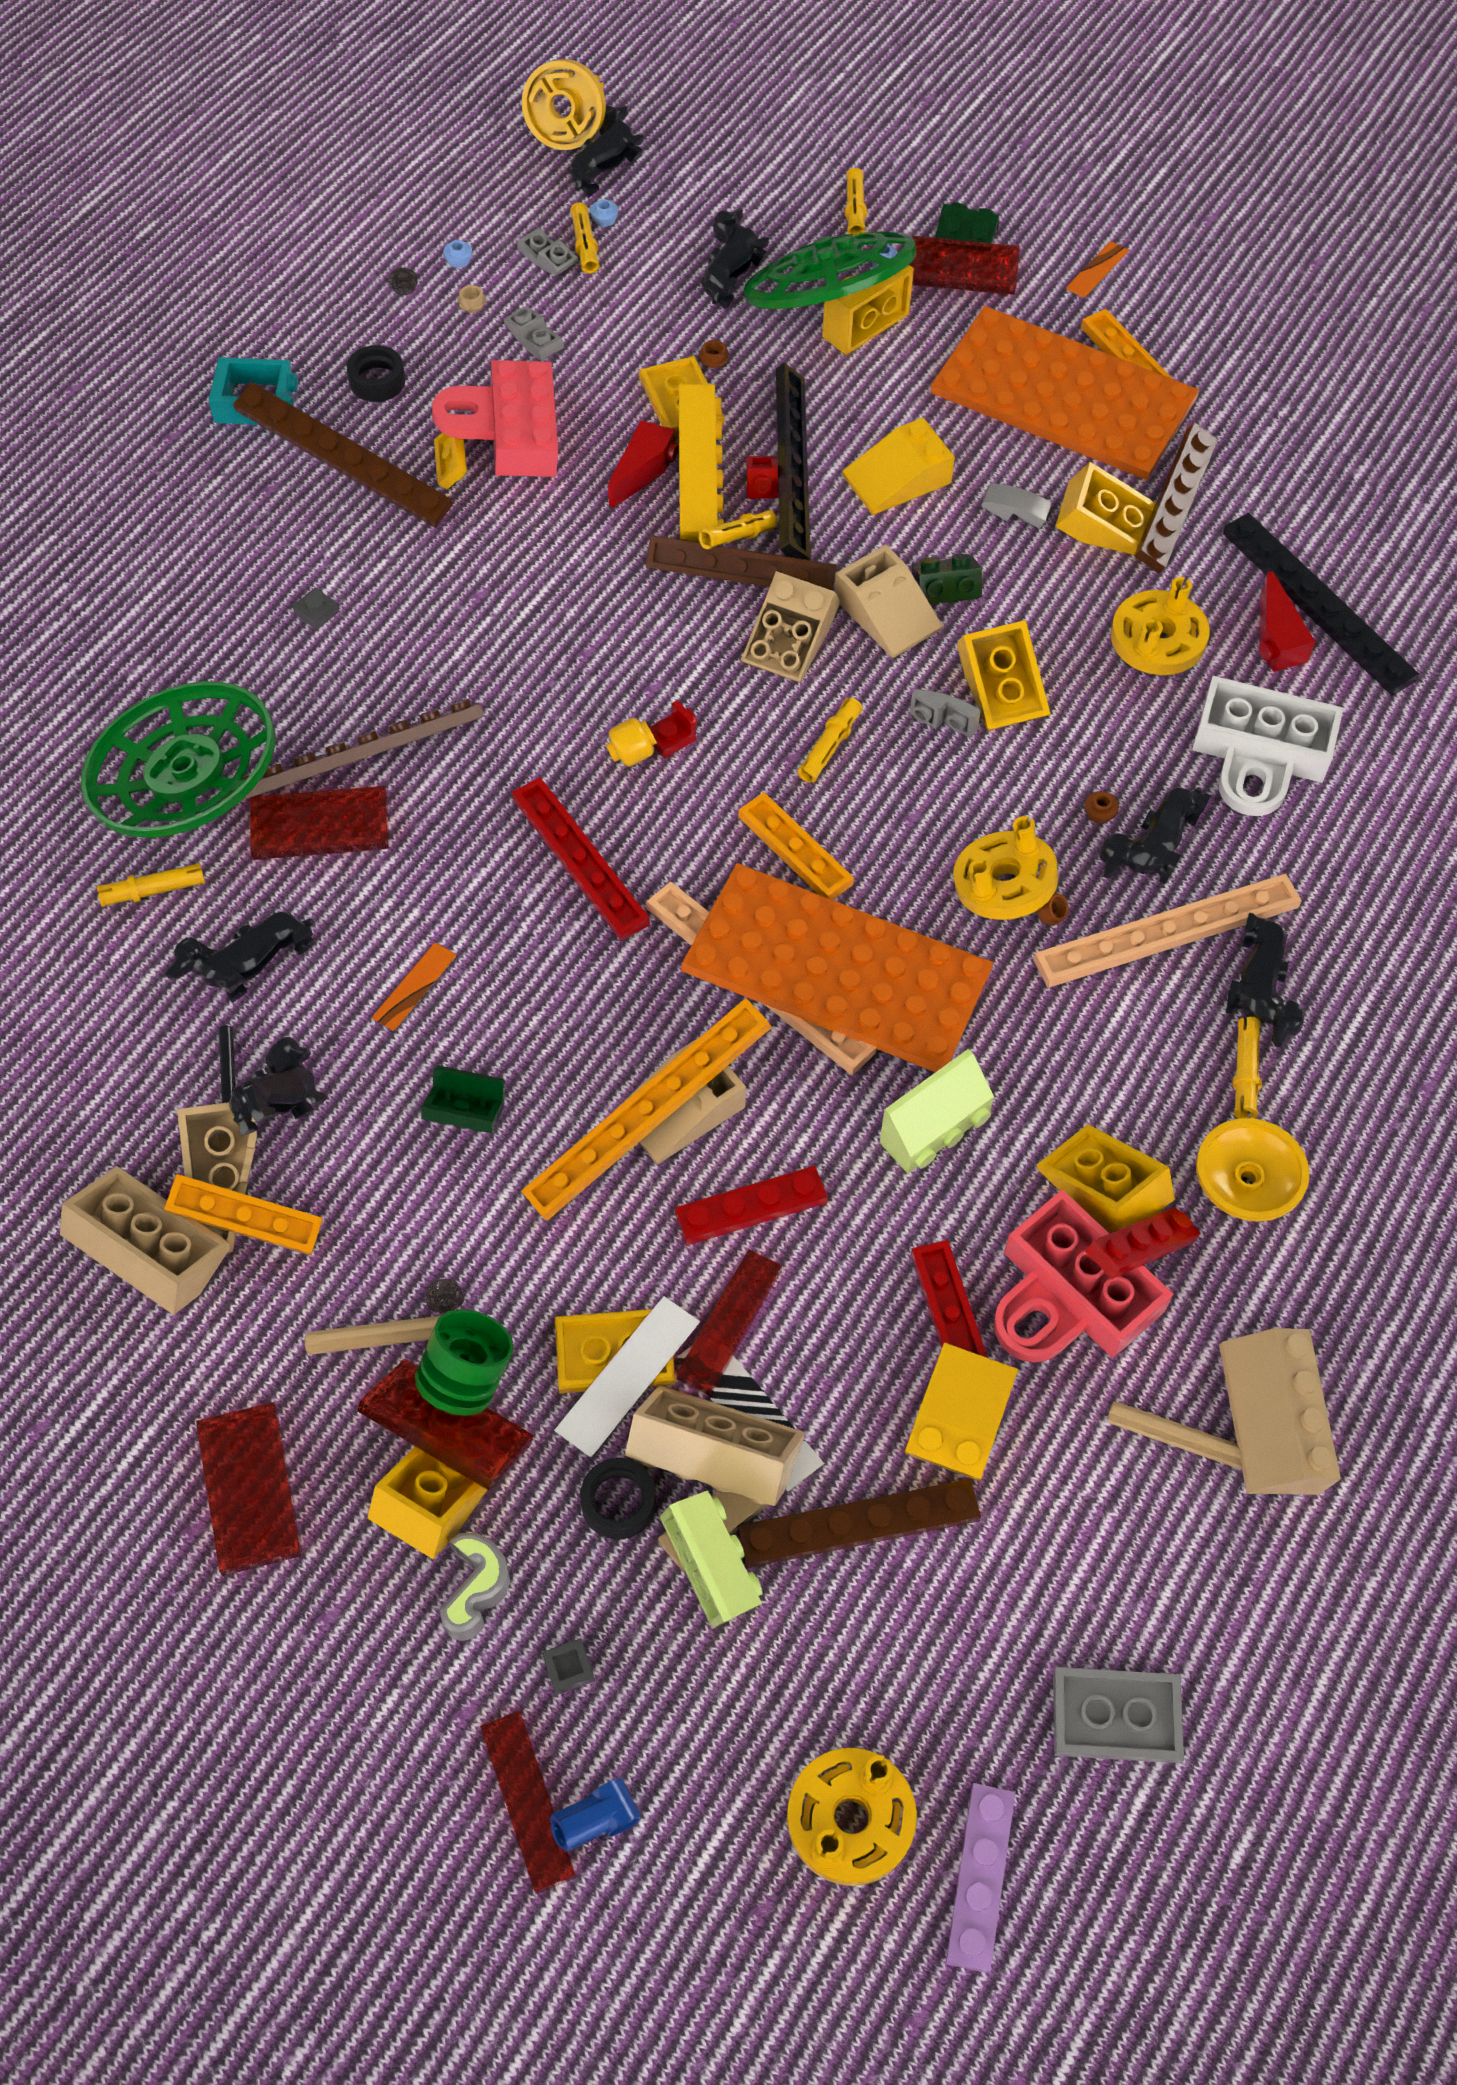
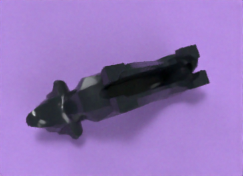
(605, 151)
(733, 258)
(1163, 835)
(243, 957)
(1259, 977)
(277, 1091)

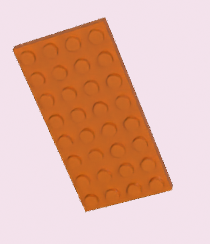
(1065, 392)
(838, 968)

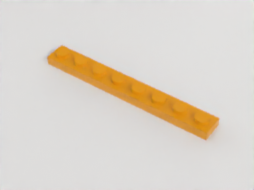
(646, 1109)

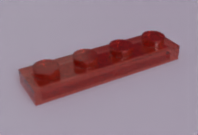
(729, 1322)
(526, 1801)

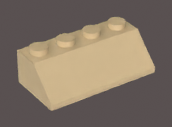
(133, 1236)
(1279, 1413)
(714, 1445)

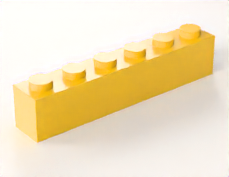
(699, 460)

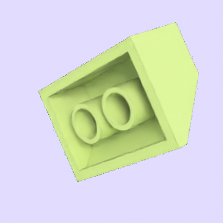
(936, 1113)
(711, 1558)

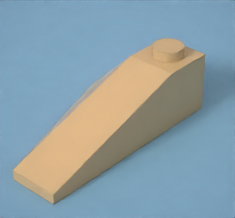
(216, 1151)

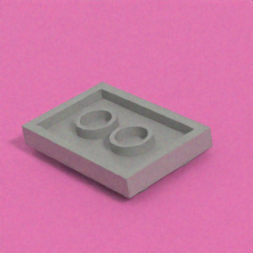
(1117, 1715)

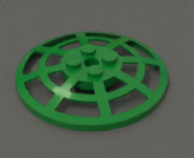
(826, 259)
(194, 753)

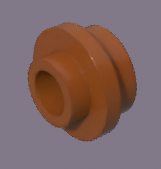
(713, 354)
(1098, 813)
(1054, 910)

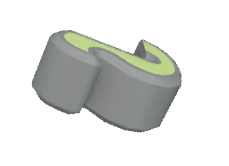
(480, 1590)

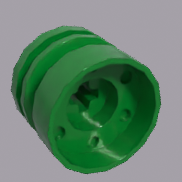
(463, 1362)

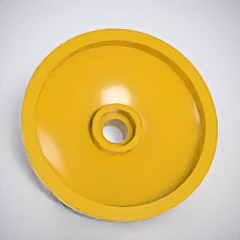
(1264, 1156)

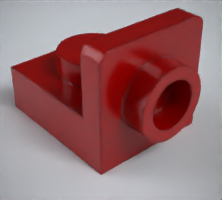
(762, 477)
(675, 730)

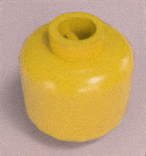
(631, 742)

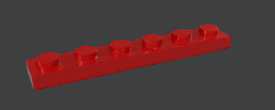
(581, 859)

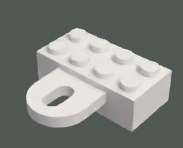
(1265, 737)

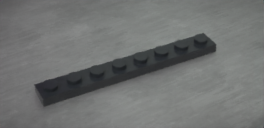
(792, 463)
(1321, 604)

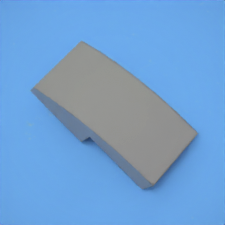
(545, 253)
(533, 334)
(1009, 500)
(935, 708)

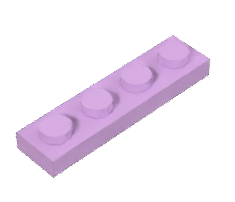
(980, 1878)

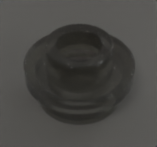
(403, 281)
(444, 1296)

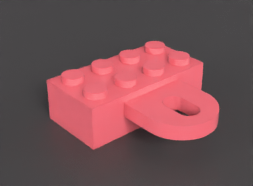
(512, 412)
(1072, 1287)

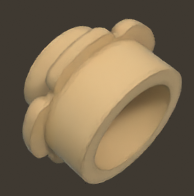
(471, 298)

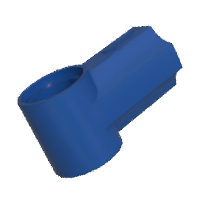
(605, 1811)

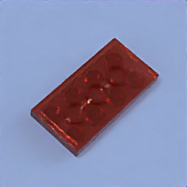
(965, 265)
(319, 823)
(474, 1445)
(248, 1489)

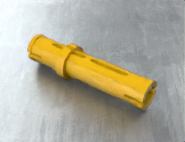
(856, 220)
(588, 256)
(747, 527)
(836, 730)
(150, 884)
(1246, 1080)

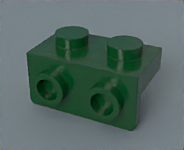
(966, 224)
(949, 578)
(464, 1099)

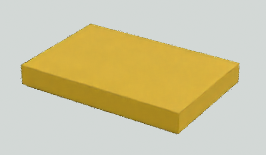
(662, 388)
(591, 1341)

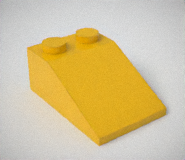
(865, 314)
(901, 467)
(1104, 511)
(1003, 675)
(1109, 1178)
(961, 1411)
(424, 1502)

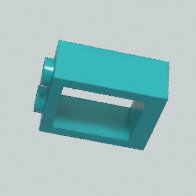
(244, 371)

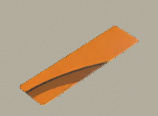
(1097, 269)
(414, 986)

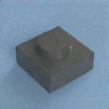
(316, 608)
(568, 1666)

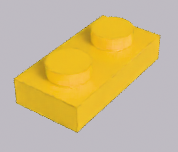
(449, 460)

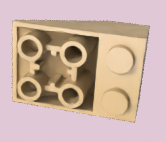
(886, 601)
(790, 627)
(697, 1116)

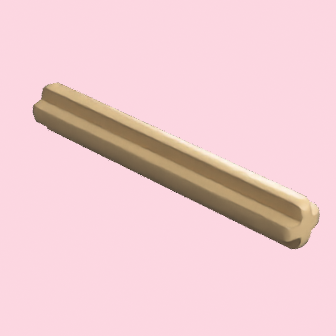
(369, 1335)
(1175, 1434)

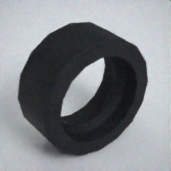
(376, 389)
(611, 1469)

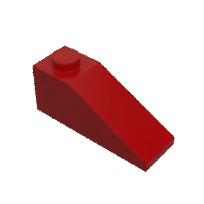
(643, 461)
(1283, 634)

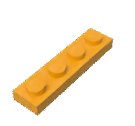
(1117, 341)
(795, 847)
(243, 1214)

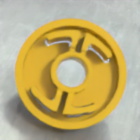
(583, 93)
(1156, 612)
(1006, 853)
(873, 1785)

